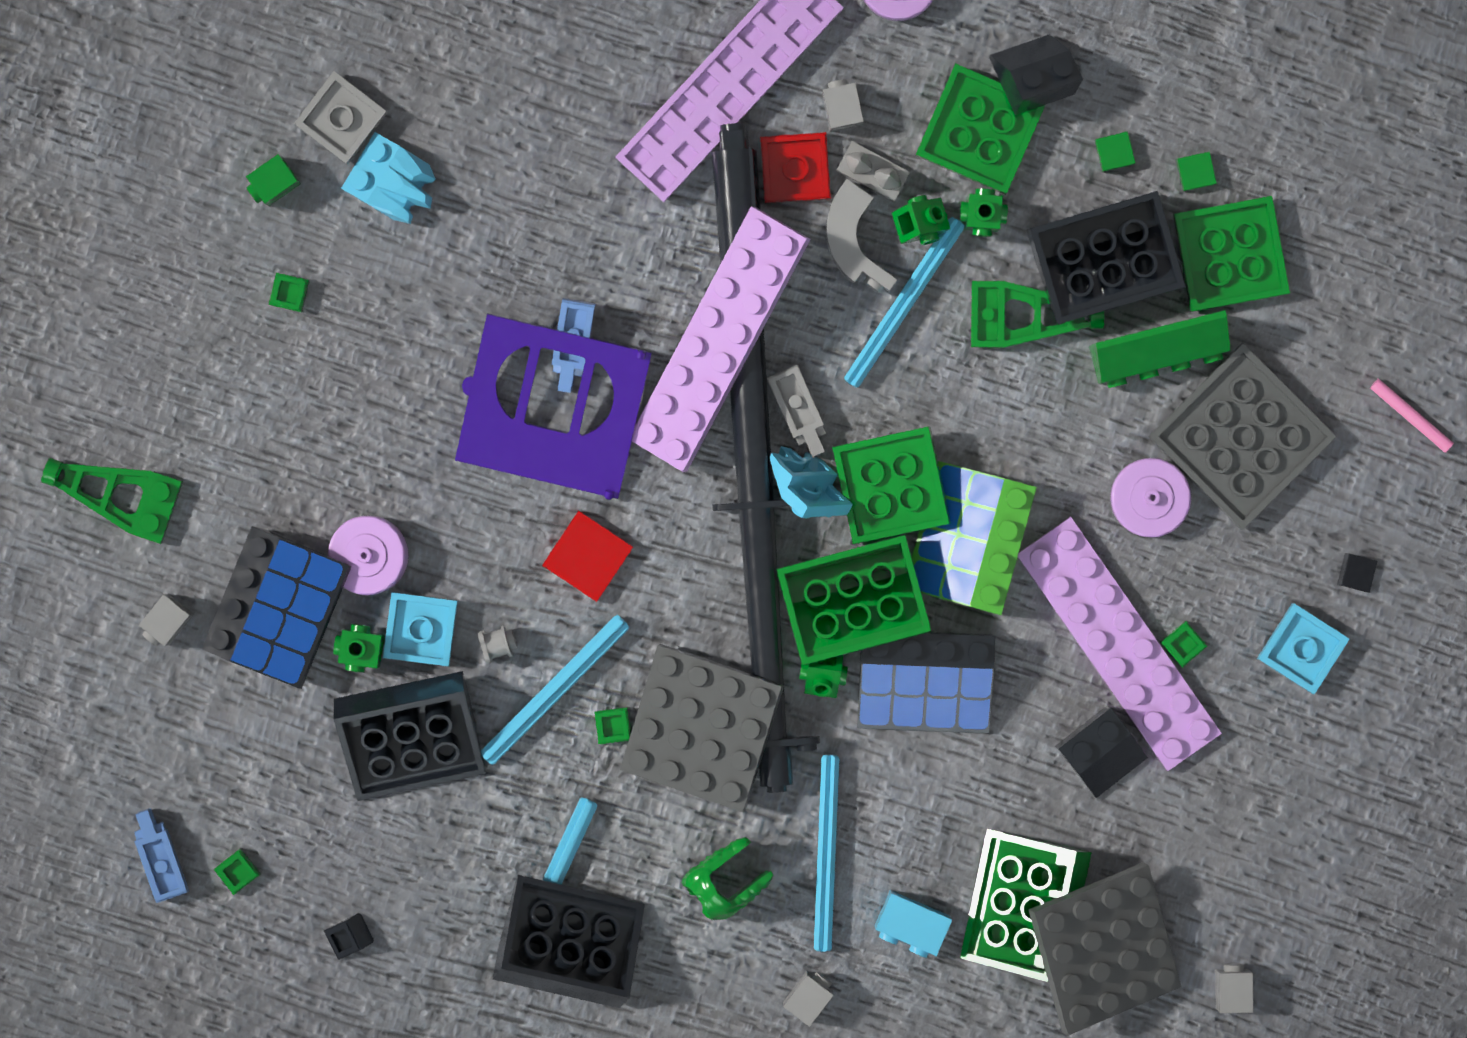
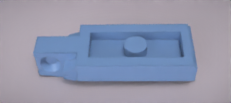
(574, 318)
(159, 858)

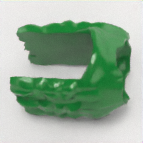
(713, 903)

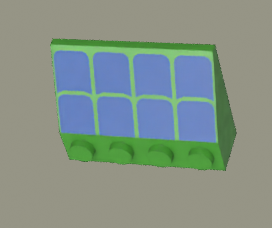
(978, 551)

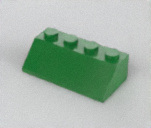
(1160, 348)

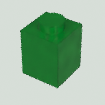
(272, 181)

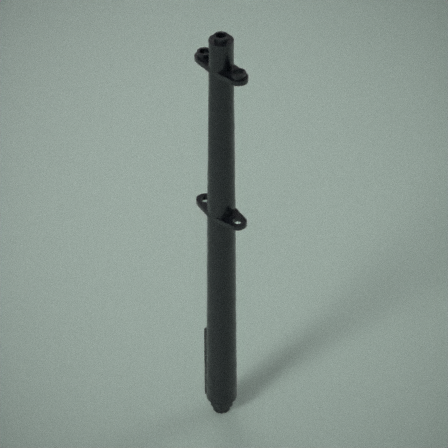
(735, 192)

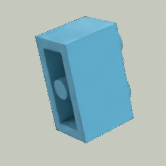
(913, 924)

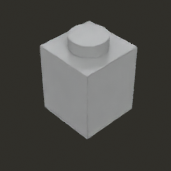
(842, 105)
(165, 621)
(1234, 989)
(809, 997)

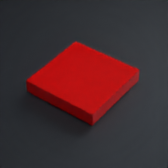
(795, 167)
(587, 556)

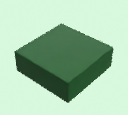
(1114, 151)
(1196, 171)
(289, 292)
(1183, 644)
(612, 725)
(237, 871)

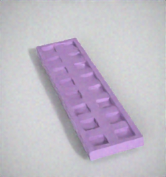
(723, 90)
(719, 338)
(1118, 644)

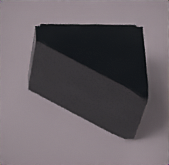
(1357, 572)
(349, 936)

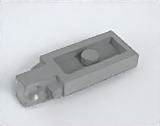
(798, 408)

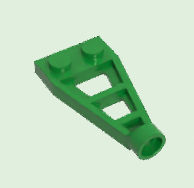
(988, 316)
(154, 508)

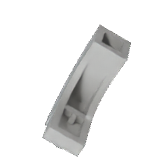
(842, 241)

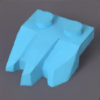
(390, 179)
(808, 485)

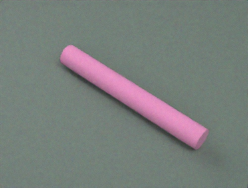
(1411, 415)

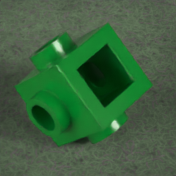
(921, 220)
(974, 221)
(371, 648)
(824, 677)

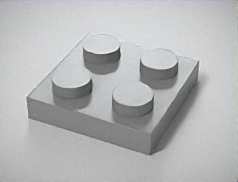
(340, 117)

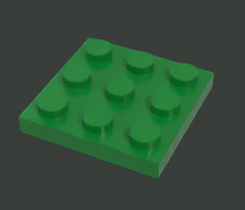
(978, 131)
(1231, 253)
(892, 485)

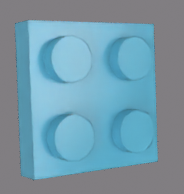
(420, 629)
(1303, 648)

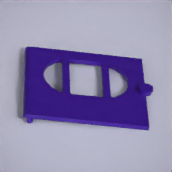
(568, 459)

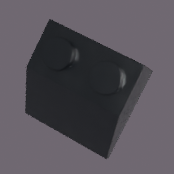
(1036, 73)
(1101, 751)

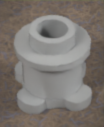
(497, 643)

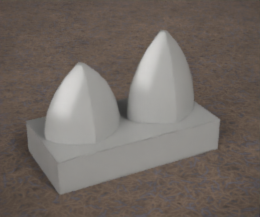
(873, 171)

